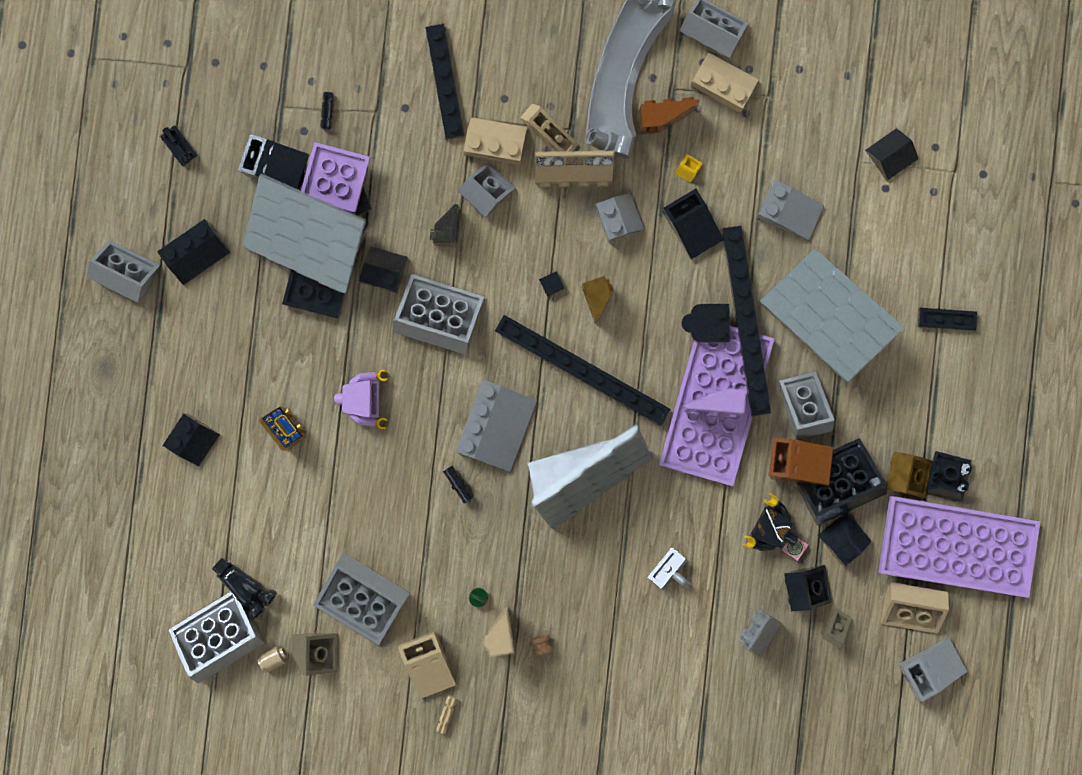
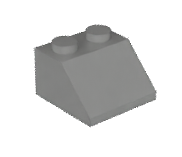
(486, 189)
(619, 217)

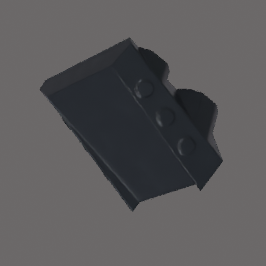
(949, 476)

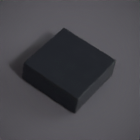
(551, 284)

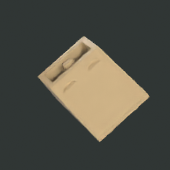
(426, 664)

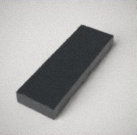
(947, 319)

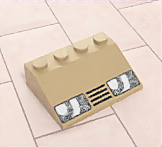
(574, 168)

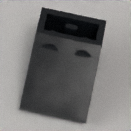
(273, 160)
(692, 223)

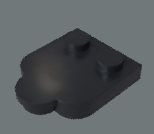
(708, 323)

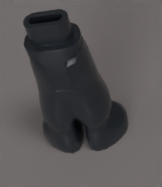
(244, 587)

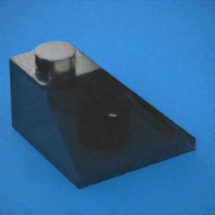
(446, 228)

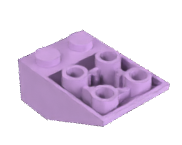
(723, 401)

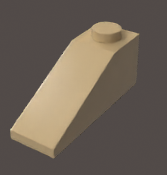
(548, 129)

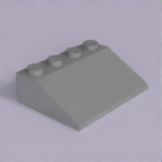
(438, 314)
(496, 425)
(361, 599)
(215, 637)

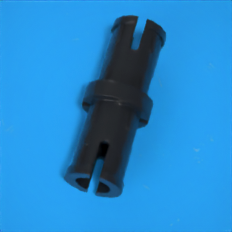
(458, 484)

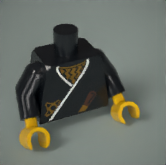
(772, 527)

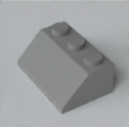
(713, 27)
(122, 271)

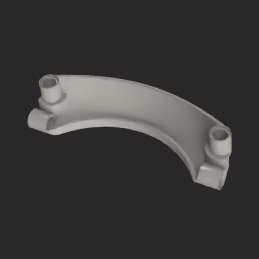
(611, 97)

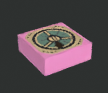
(796, 550)

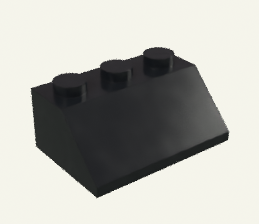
(193, 251)

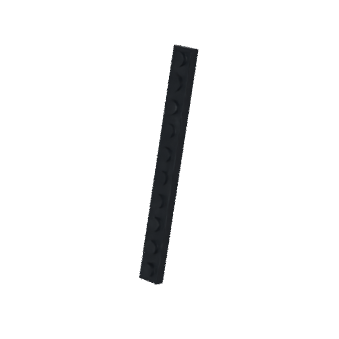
(746, 321)
(582, 370)

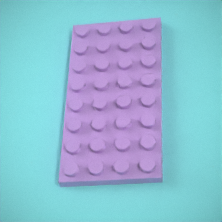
(709, 443)
(959, 546)

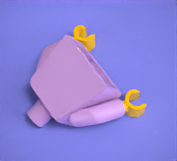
(361, 399)

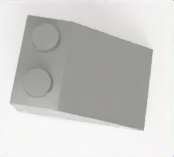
(790, 210)
(806, 406)

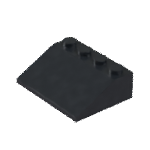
(851, 484)

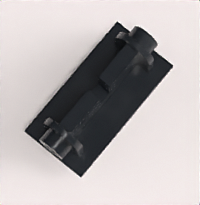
(178, 145)

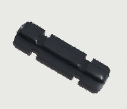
(327, 108)

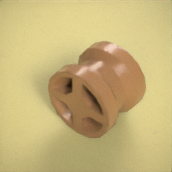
(541, 644)

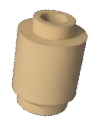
(272, 659)

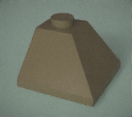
(315, 652)

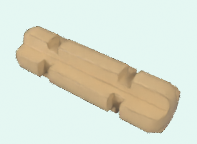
(446, 714)

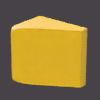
(688, 168)

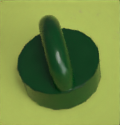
(478, 597)

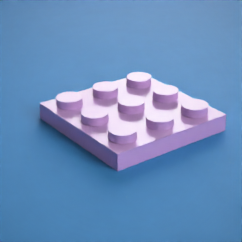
(336, 176)

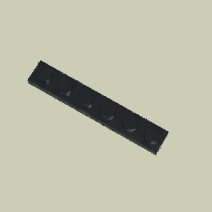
(444, 81)

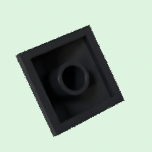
(892, 153)

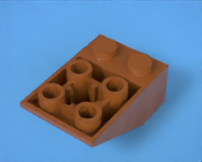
(659, 116)
(800, 461)

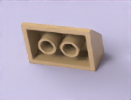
(724, 82)
(495, 141)
(914, 607)
(500, 636)

